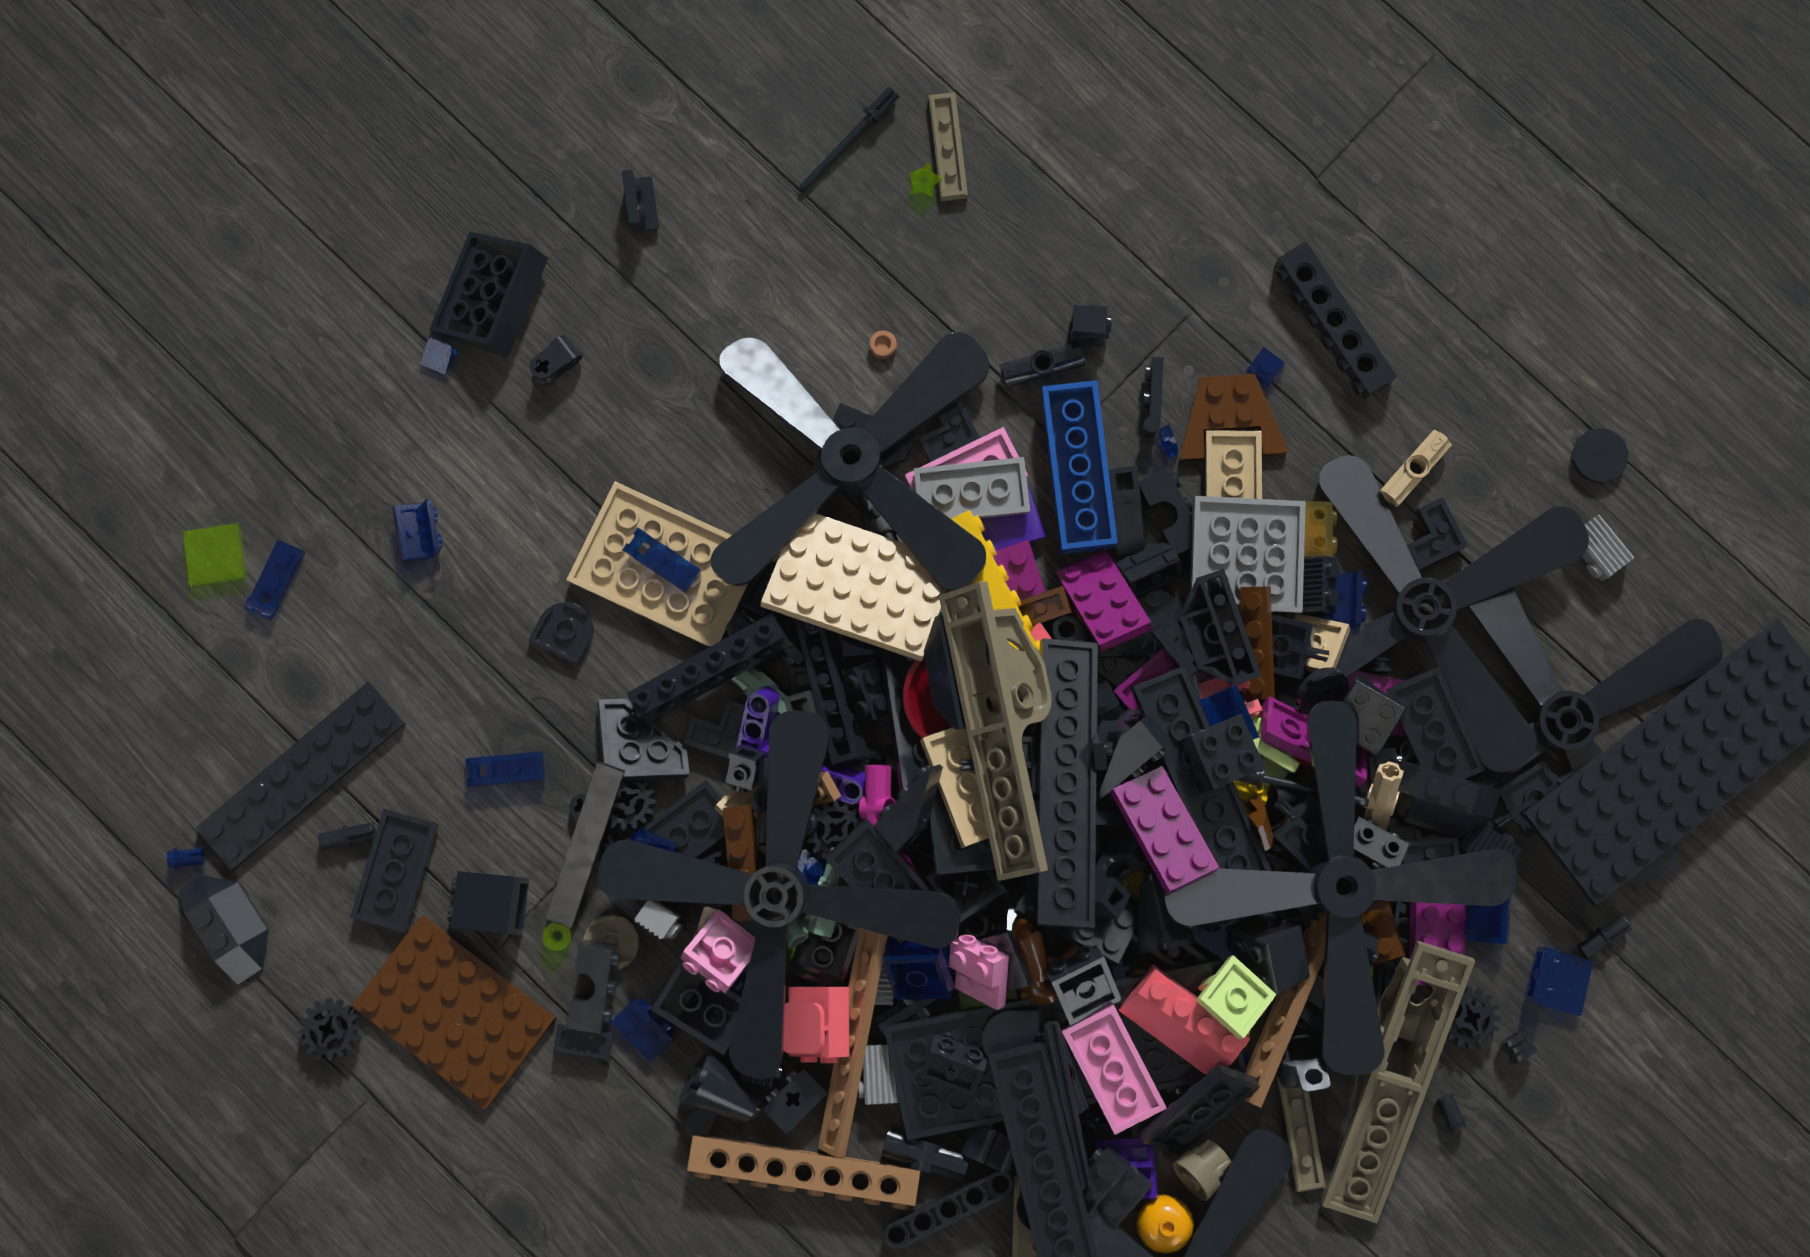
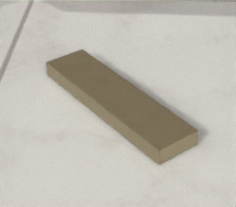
(948, 146)
(1301, 1138)

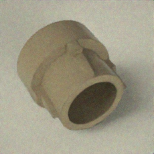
(1202, 1169)

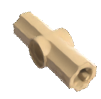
(1426, 456)
(1384, 794)

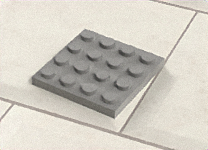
(1255, 545)

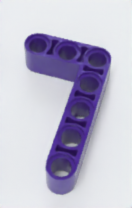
(763, 717)

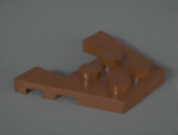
(1230, 404)

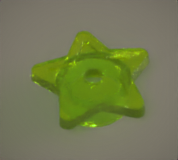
(917, 180)

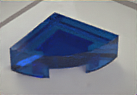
(1168, 441)

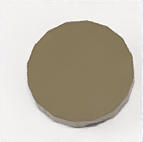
(617, 931)

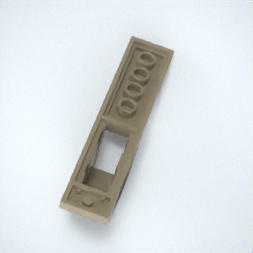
(997, 734)
(1390, 1100)

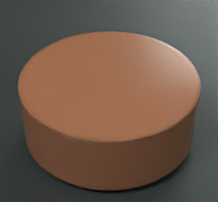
(883, 344)

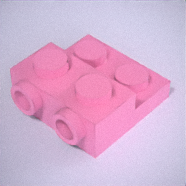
(719, 952)
(979, 970)

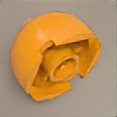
(1165, 1224)

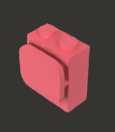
(817, 1023)

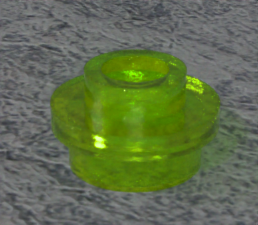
(548, 937)

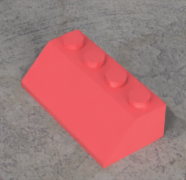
(1180, 1022)

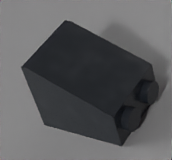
(488, 903)

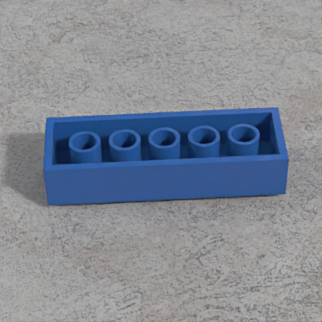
(1078, 467)

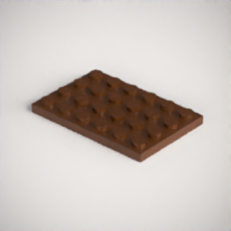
(454, 1012)

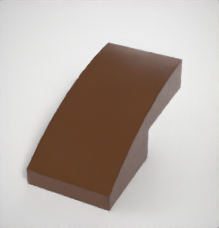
(1260, 822)

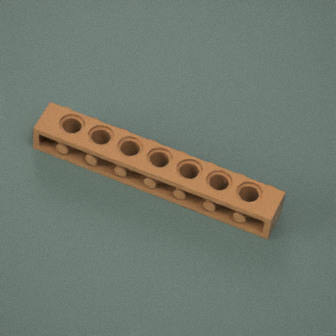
(701, 1164)

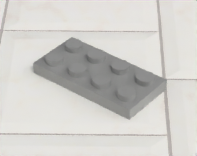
(982, 487)

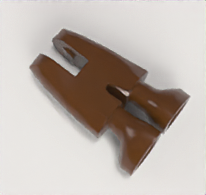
(1036, 961)

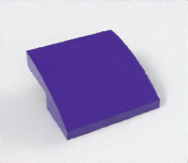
(1013, 529)
(1138, 1154)

